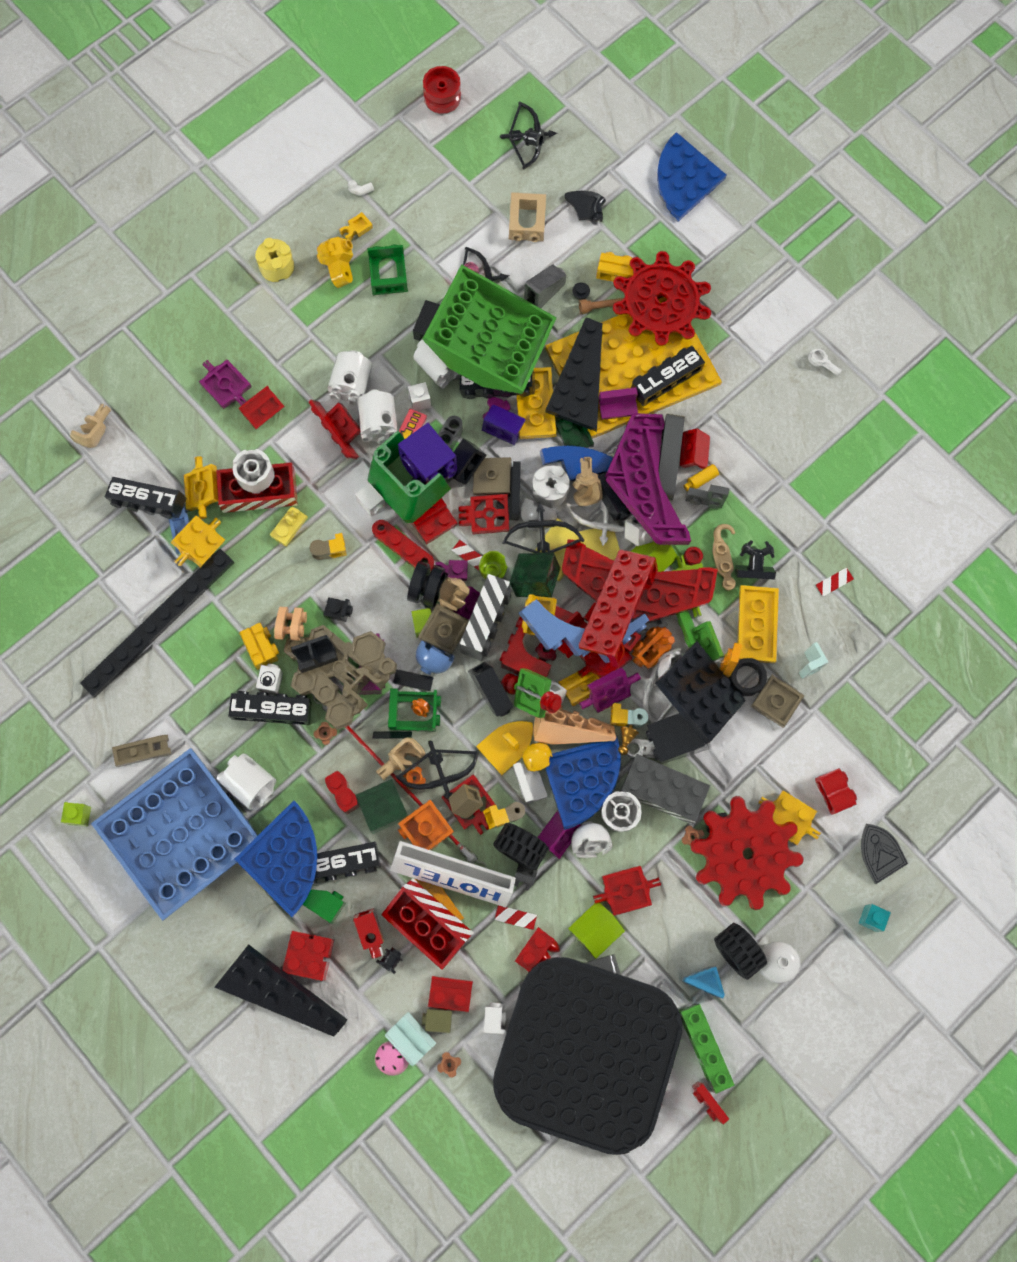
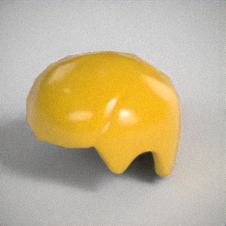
(536, 756)

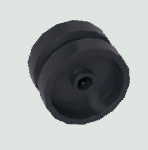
(426, 584)

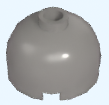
(529, 513)

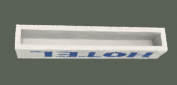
(453, 874)

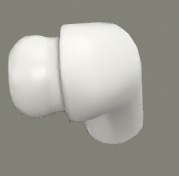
(359, 190)

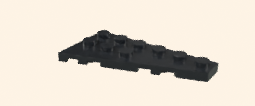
(578, 385)
(268, 986)

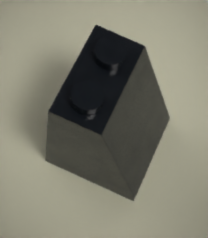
(674, 739)

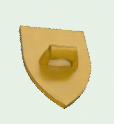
(506, 744)

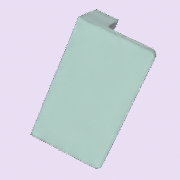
(816, 658)
(410, 1039)

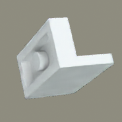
(529, 783)

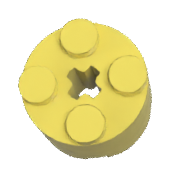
(274, 260)

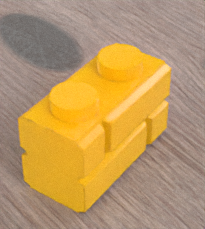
(612, 266)
(259, 646)

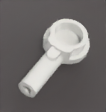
(819, 358)

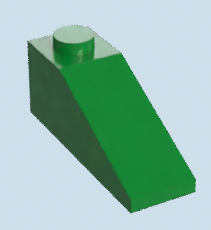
(325, 904)

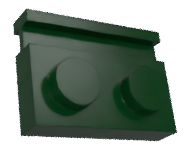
(574, 434)

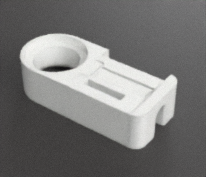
(645, 748)

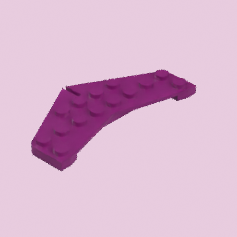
(637, 480)

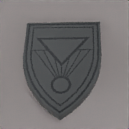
(881, 853)

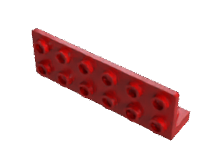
(617, 604)

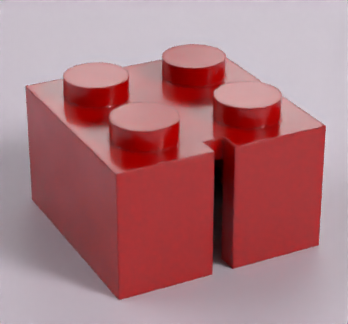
(306, 955)

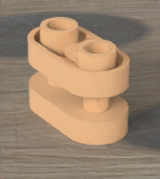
(297, 619)

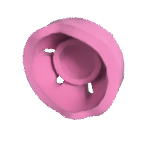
(390, 1058)

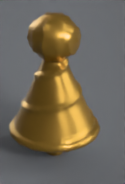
(628, 735)

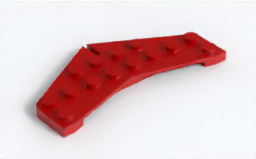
(669, 594)

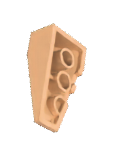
(570, 728)

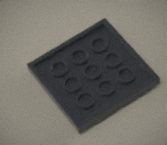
(700, 692)

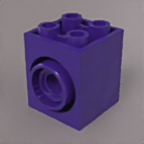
(426, 455)

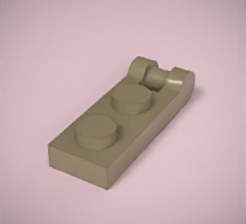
(141, 750)

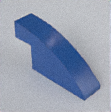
(571, 456)

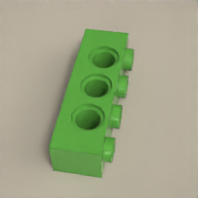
(706, 1048)

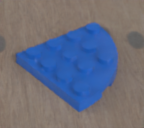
(685, 176)
(583, 779)
(283, 858)

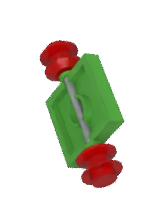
(532, 692)

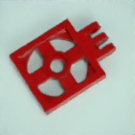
(471, 514)
(479, 818)

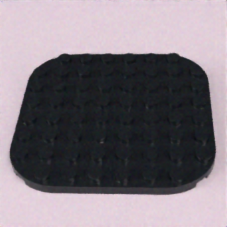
(587, 1055)

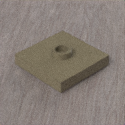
(493, 477)
(444, 629)
(777, 701)

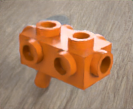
(655, 645)

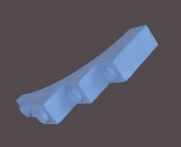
(552, 630)

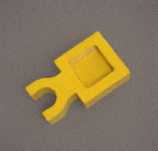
(357, 226)

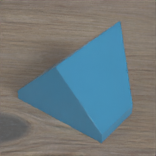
(707, 981)

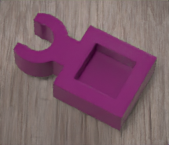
(455, 569)

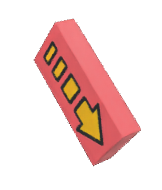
(412, 422)

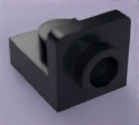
(338, 609)

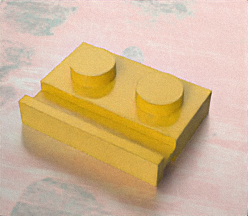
(577, 687)

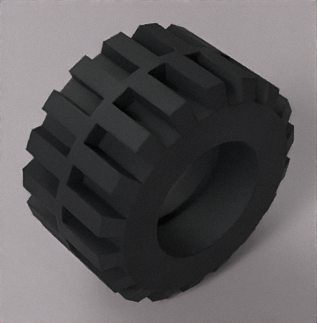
(521, 846)
(740, 951)

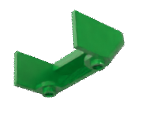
(409, 500)

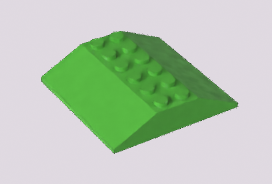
(488, 332)

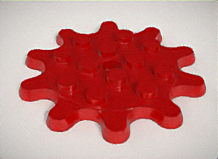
(663, 280)
(725, 849)

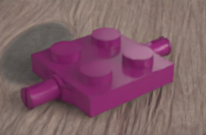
(225, 383)
(609, 690)

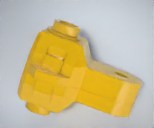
(336, 255)

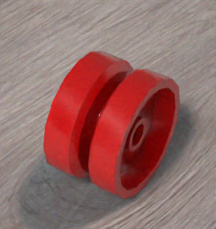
(442, 89)

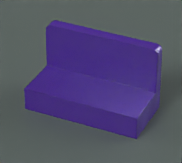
(503, 424)

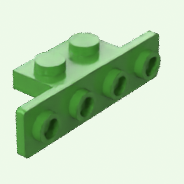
(703, 634)

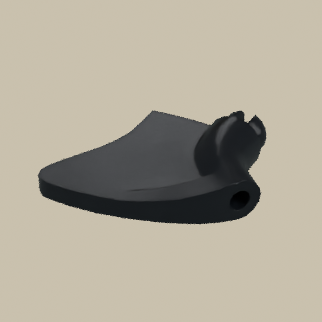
(586, 204)

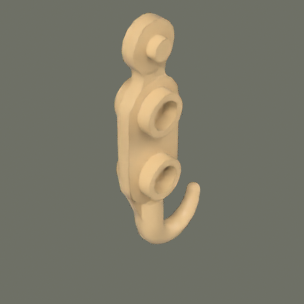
(723, 557)

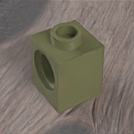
(437, 1020)

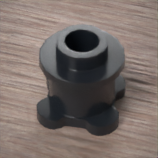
(534, 138)
(390, 960)

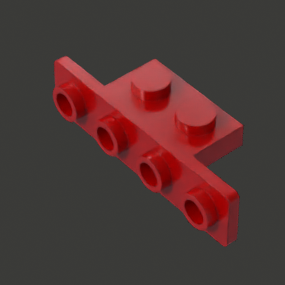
(339, 424)

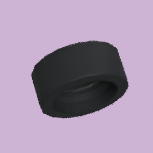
(760, 670)

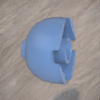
(433, 659)

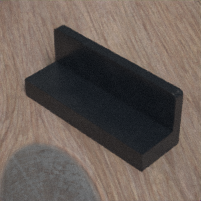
(514, 497)

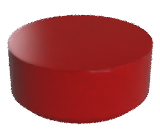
(693, 556)

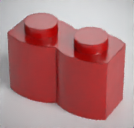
(836, 791)
(343, 794)

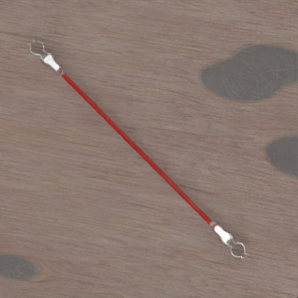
(469, 856)

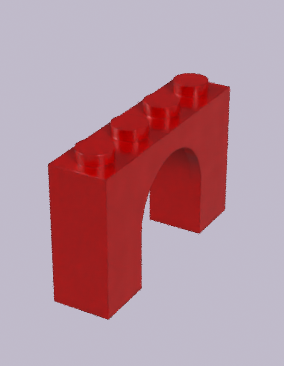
(516, 655)

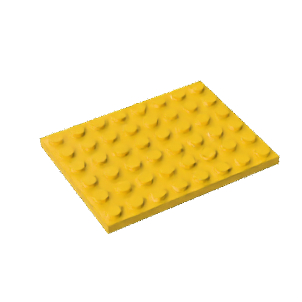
(628, 357)

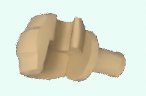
(94, 427)
(587, 484)
(453, 594)
(397, 756)

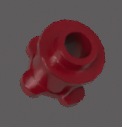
(545, 656)

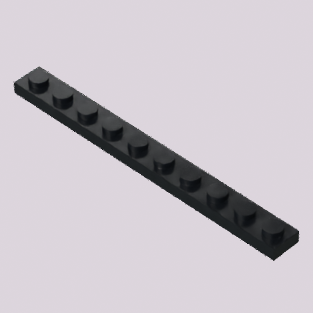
(157, 623)

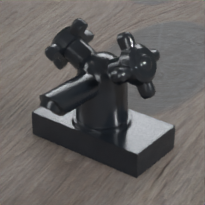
(756, 561)

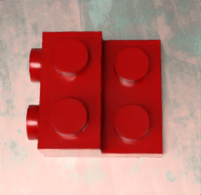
(435, 522)

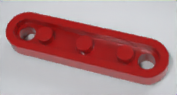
(401, 544)

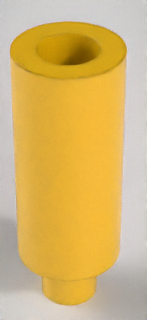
(702, 477)

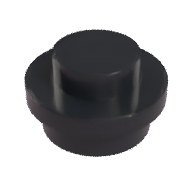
(581, 291)

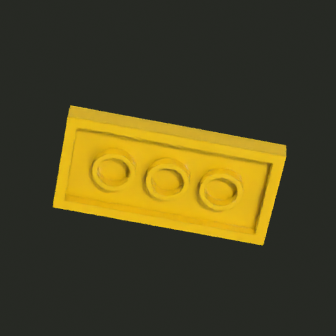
(532, 408)
(758, 623)

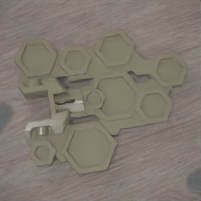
(366, 651)

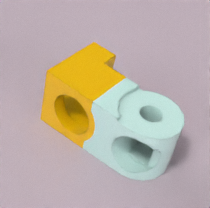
(625, 717)

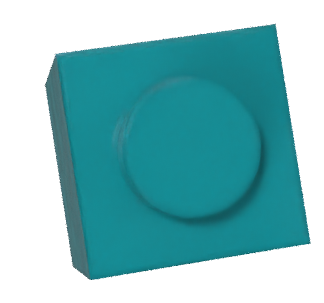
(874, 918)

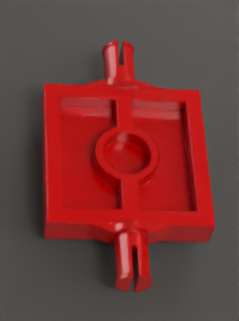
(597, 666)
(626, 890)

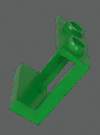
(387, 285)
(403, 696)

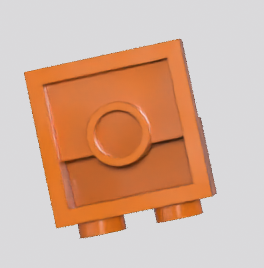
(425, 827)

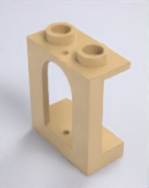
(528, 202)

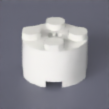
(262, 472)
(547, 477)

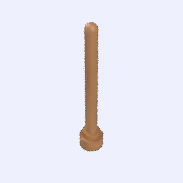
(587, 306)

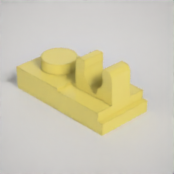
(288, 526)

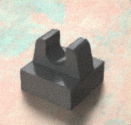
(525, 875)

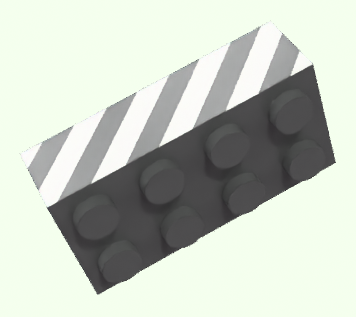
(484, 618)
(665, 789)

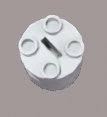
(434, 366)
(349, 376)
(377, 416)
(247, 781)

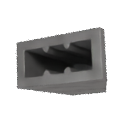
(544, 285)

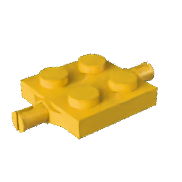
(201, 487)
(197, 541)
(791, 809)

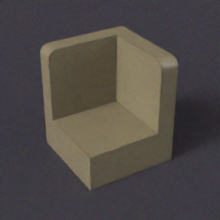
(465, 801)

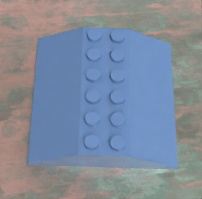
(176, 833)

